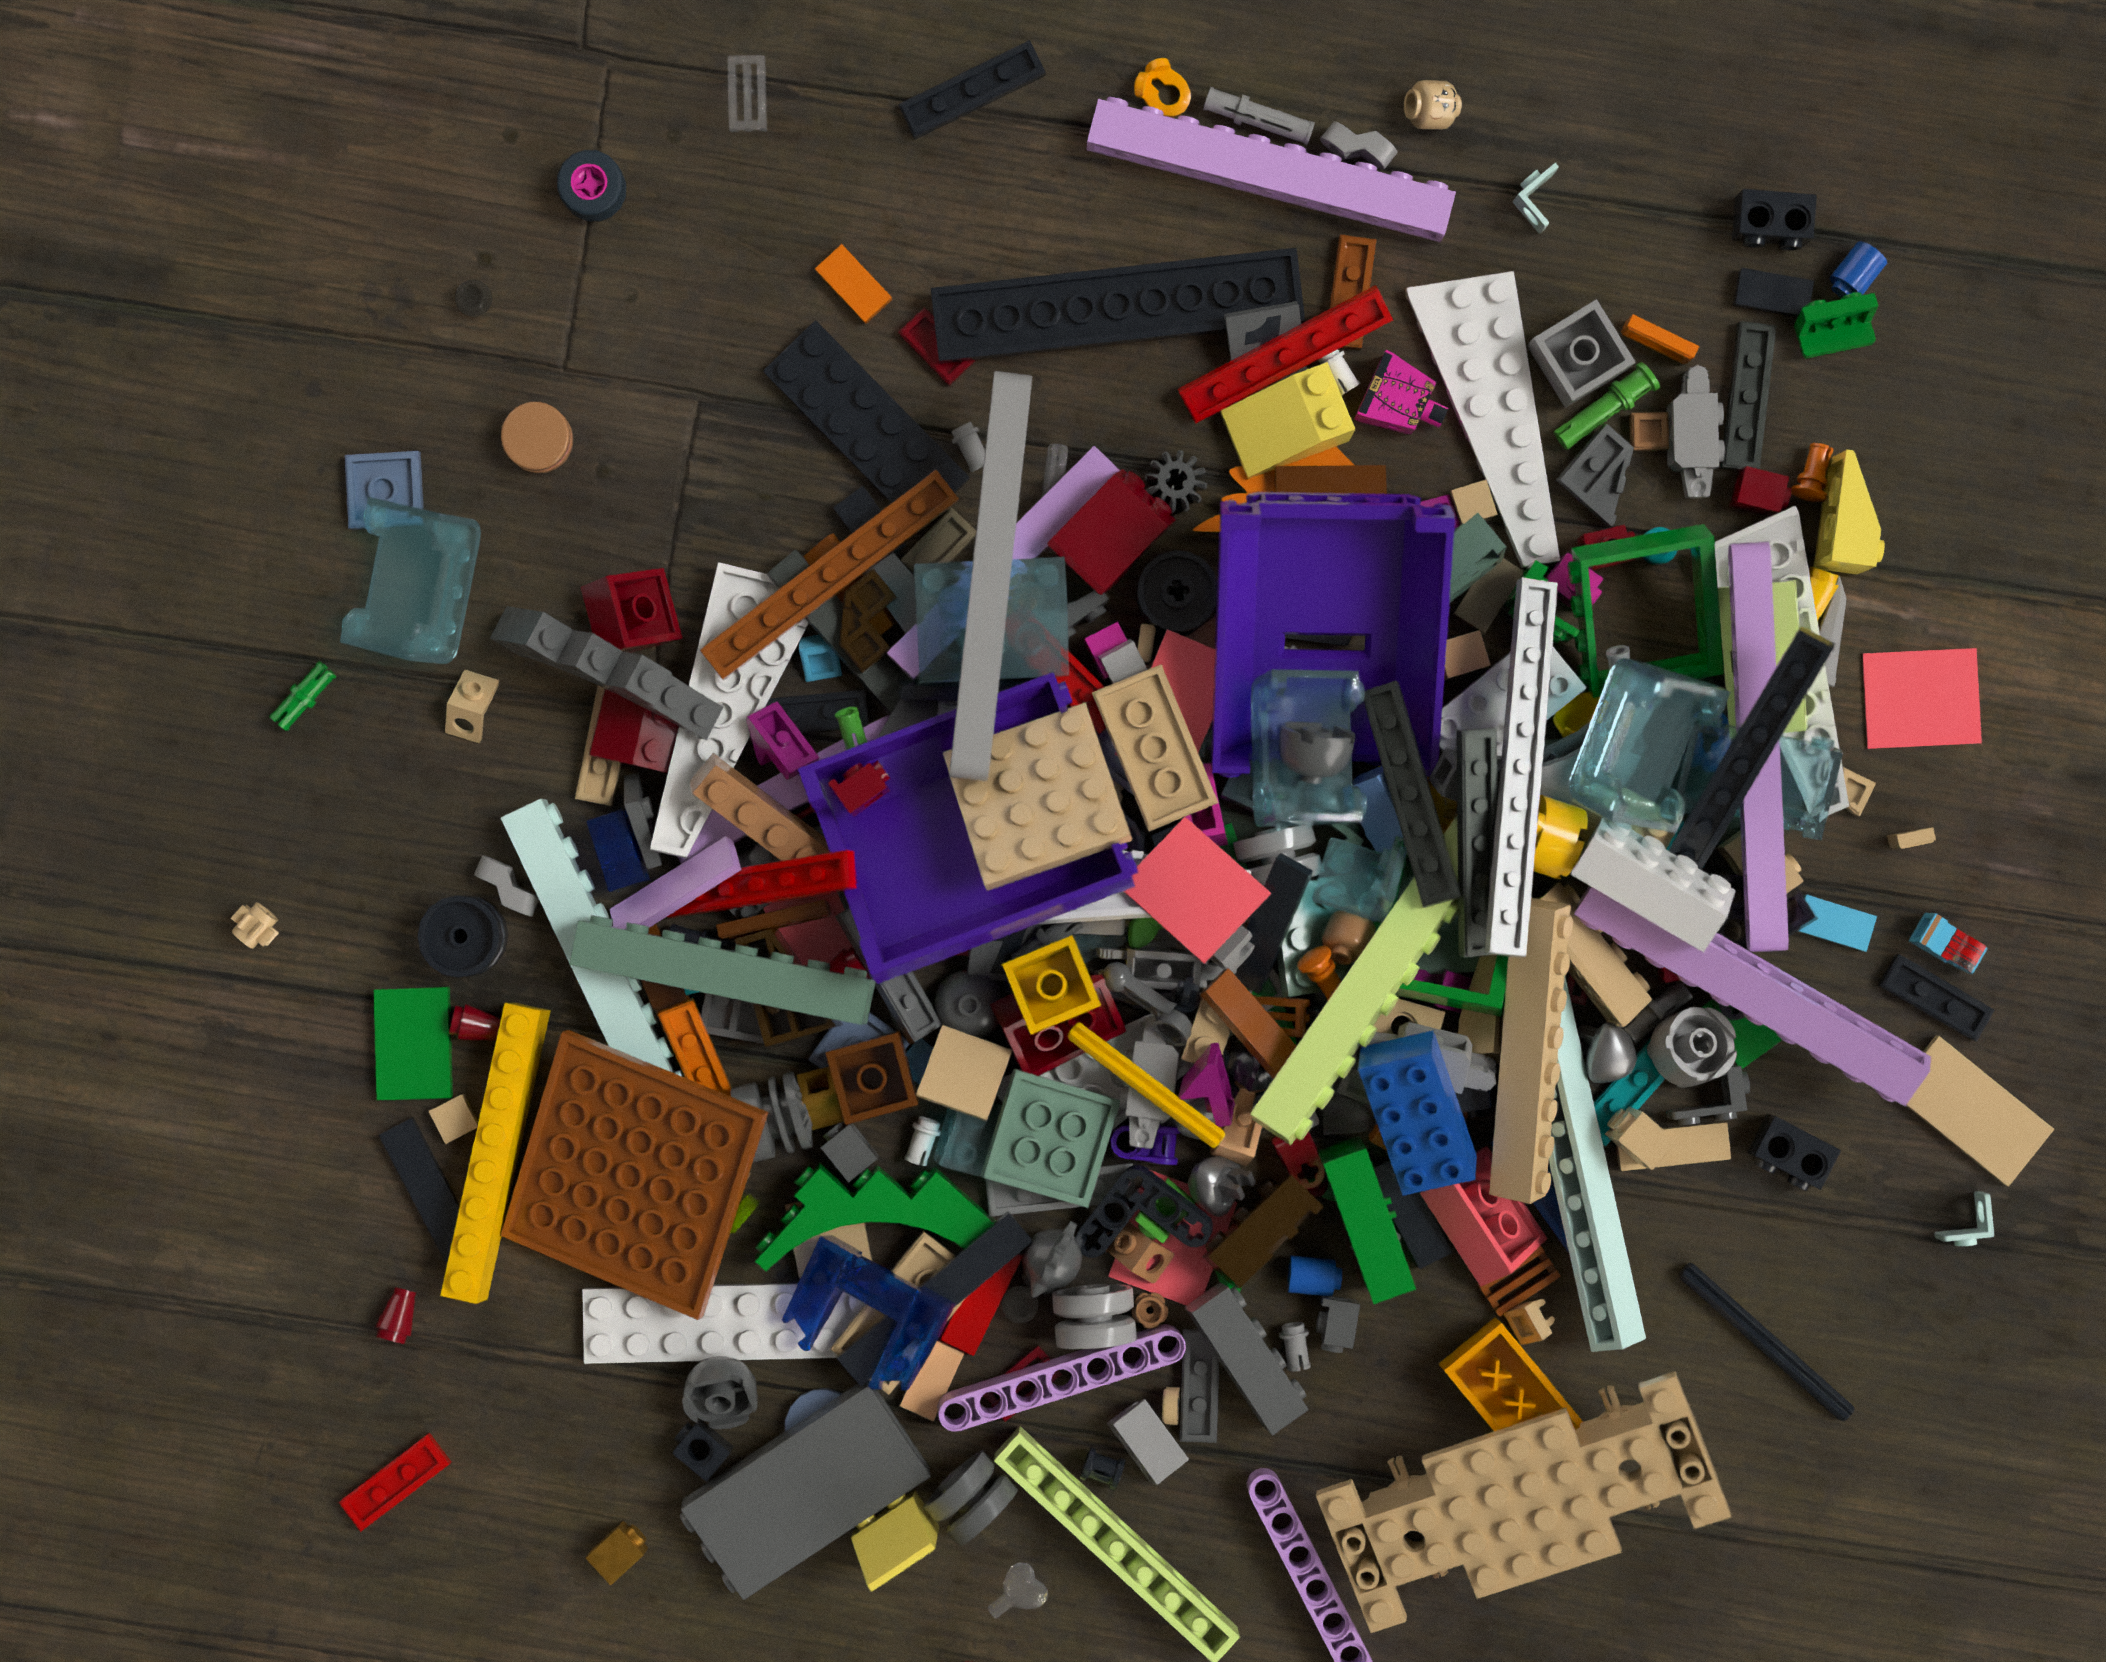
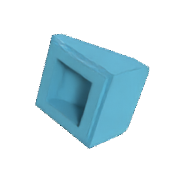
(818, 659)

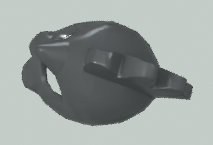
(1051, 1260)

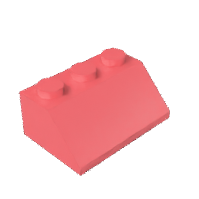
(1486, 1230)

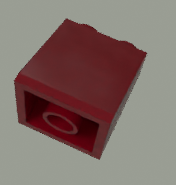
(1112, 531)

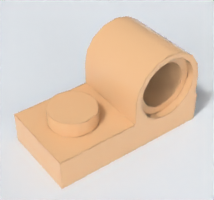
(1243, 1134)

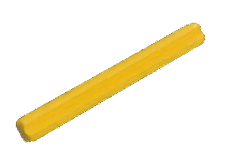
(1146, 1085)

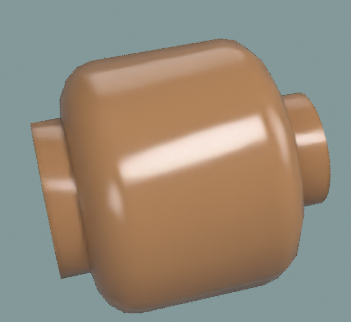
(1347, 936)

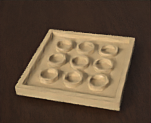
(1042, 799)

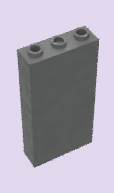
(804, 1489)

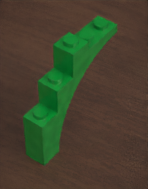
(877, 1197)

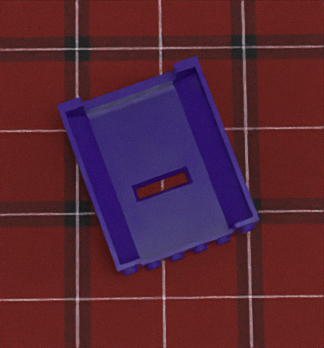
(1332, 569)
(914, 857)

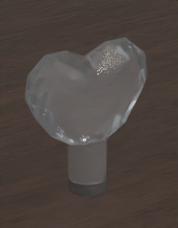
(1020, 1591)

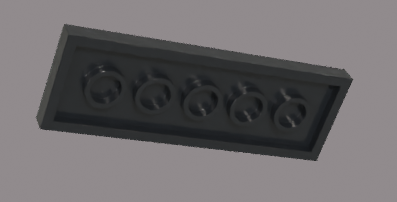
(859, 415)

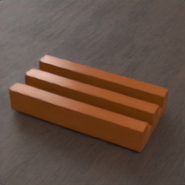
(1300, 1015)
(1525, 1293)

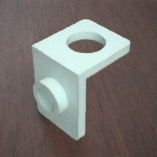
(1525, 205)
(1984, 1228)

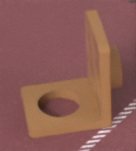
(1136, 1249)

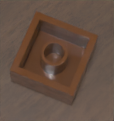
(872, 1077)

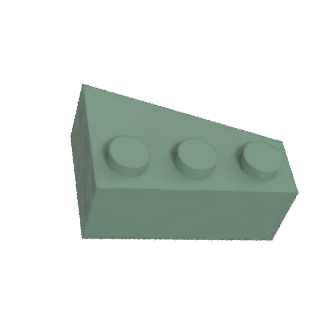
(1474, 554)

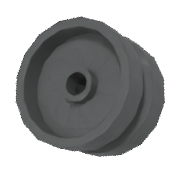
(972, 1501)

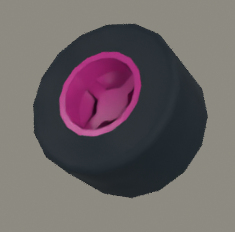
(587, 172)

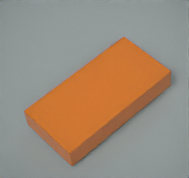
(853, 284)
(1659, 339)

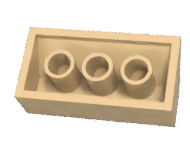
(1600, 966)

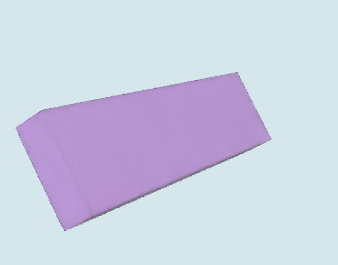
(678, 886)

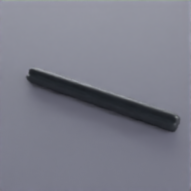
(1766, 1342)

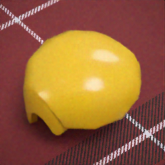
(1575, 714)

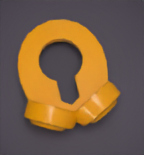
(1161, 70)

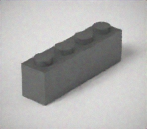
(1247, 1358)

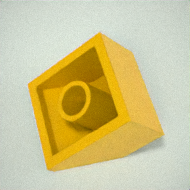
(1051, 984)

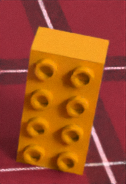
(1503, 1379)

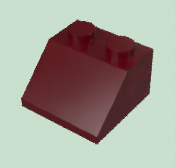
(632, 610)
(632, 734)

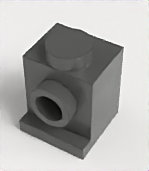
(1337, 1323)

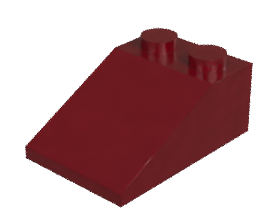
(1051, 1046)

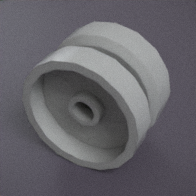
(1272, 842)
(1094, 1316)

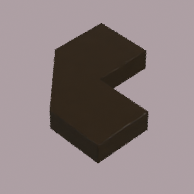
(857, 634)

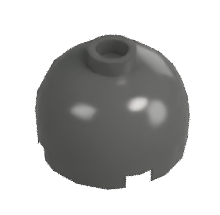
(1314, 750)
(964, 1003)
(720, 1393)

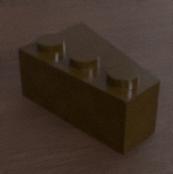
(775, 1023)
(1260, 1229)

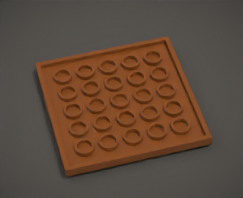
(633, 1174)

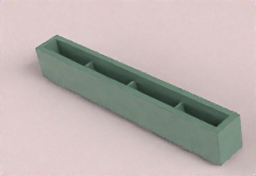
(722, 971)

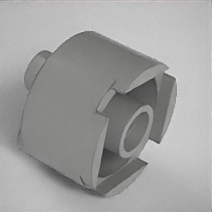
(1693, 1046)

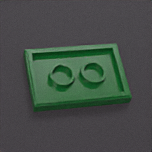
(413, 1043)

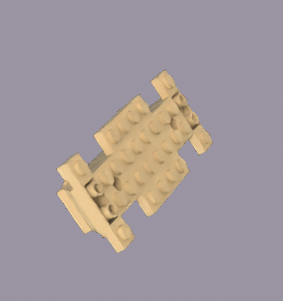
(1522, 1499)

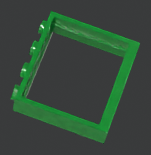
(1701, 541)
(1453, 997)

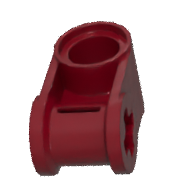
(1301, 1159)

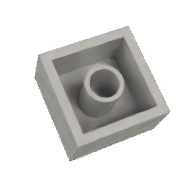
(1581, 353)

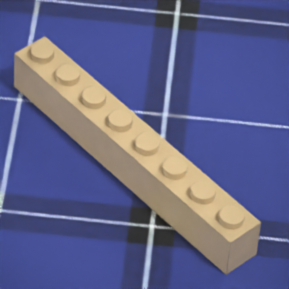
(1530, 1057)

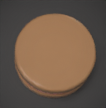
(537, 437)

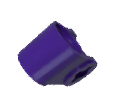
(1149, 1155)

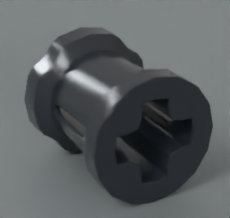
(1102, 1468)

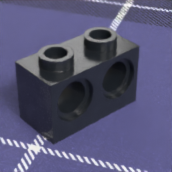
(1772, 208)
(1795, 1146)

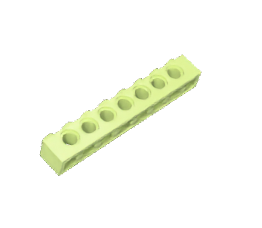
(1117, 1545)

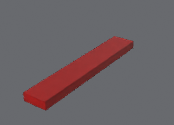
(1285, 354)
(777, 882)

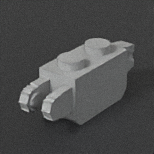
(1694, 433)
(1161, 966)
(1162, 1064)
(1463, 1065)

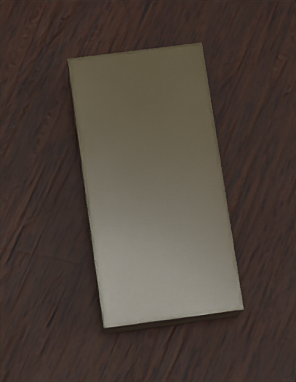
(942, 541)
(1488, 596)

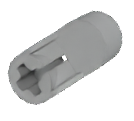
(1369, 145)
(509, 892)

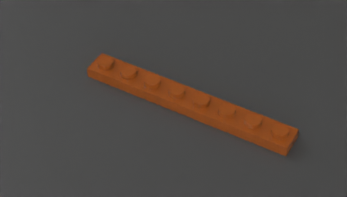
(829, 575)

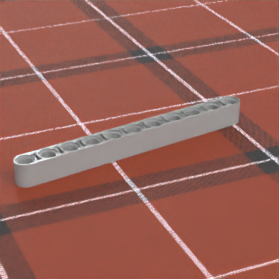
(990, 576)

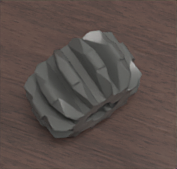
(1187, 487)

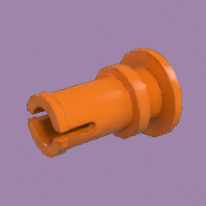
(1814, 473)
(1320, 969)

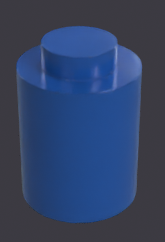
(1857, 270)
(1313, 1276)

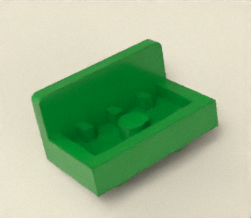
(1836, 325)

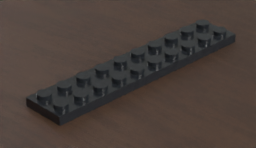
(1109, 304)

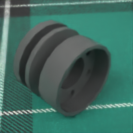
(785, 1115)

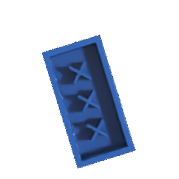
(1417, 1112)

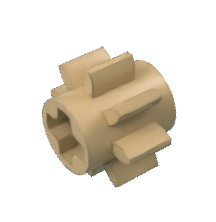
(254, 925)

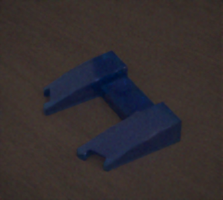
(918, 1310)

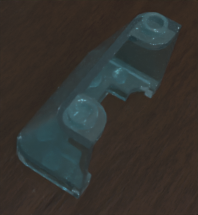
(416, 583)
(1639, 743)
(1807, 774)
(1277, 791)

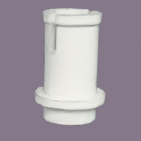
(1341, 372)
(922, 1140)

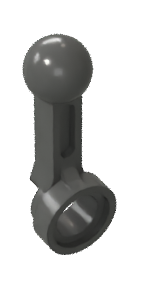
(1169, 1023)

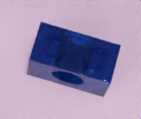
(618, 850)

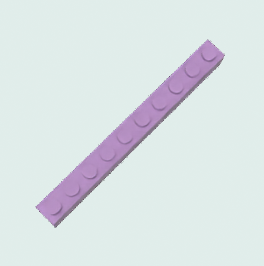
(1270, 169)
(1769, 998)

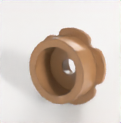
(1146, 1300)

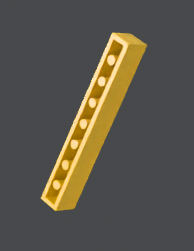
(495, 1153)

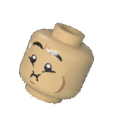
(1432, 104)

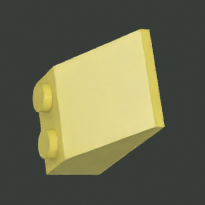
(1288, 421)
(1848, 523)
(894, 1539)

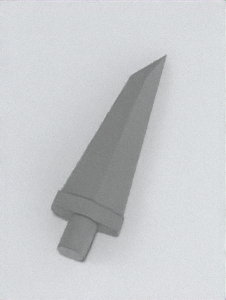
(1831, 629)

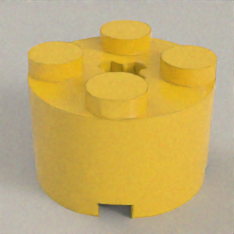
(1557, 837)

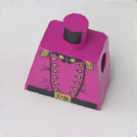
(1399, 397)

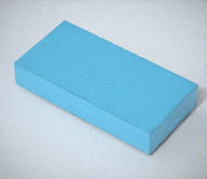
(1840, 924)

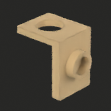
(470, 703)

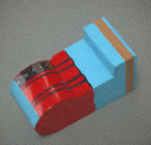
(1948, 943)

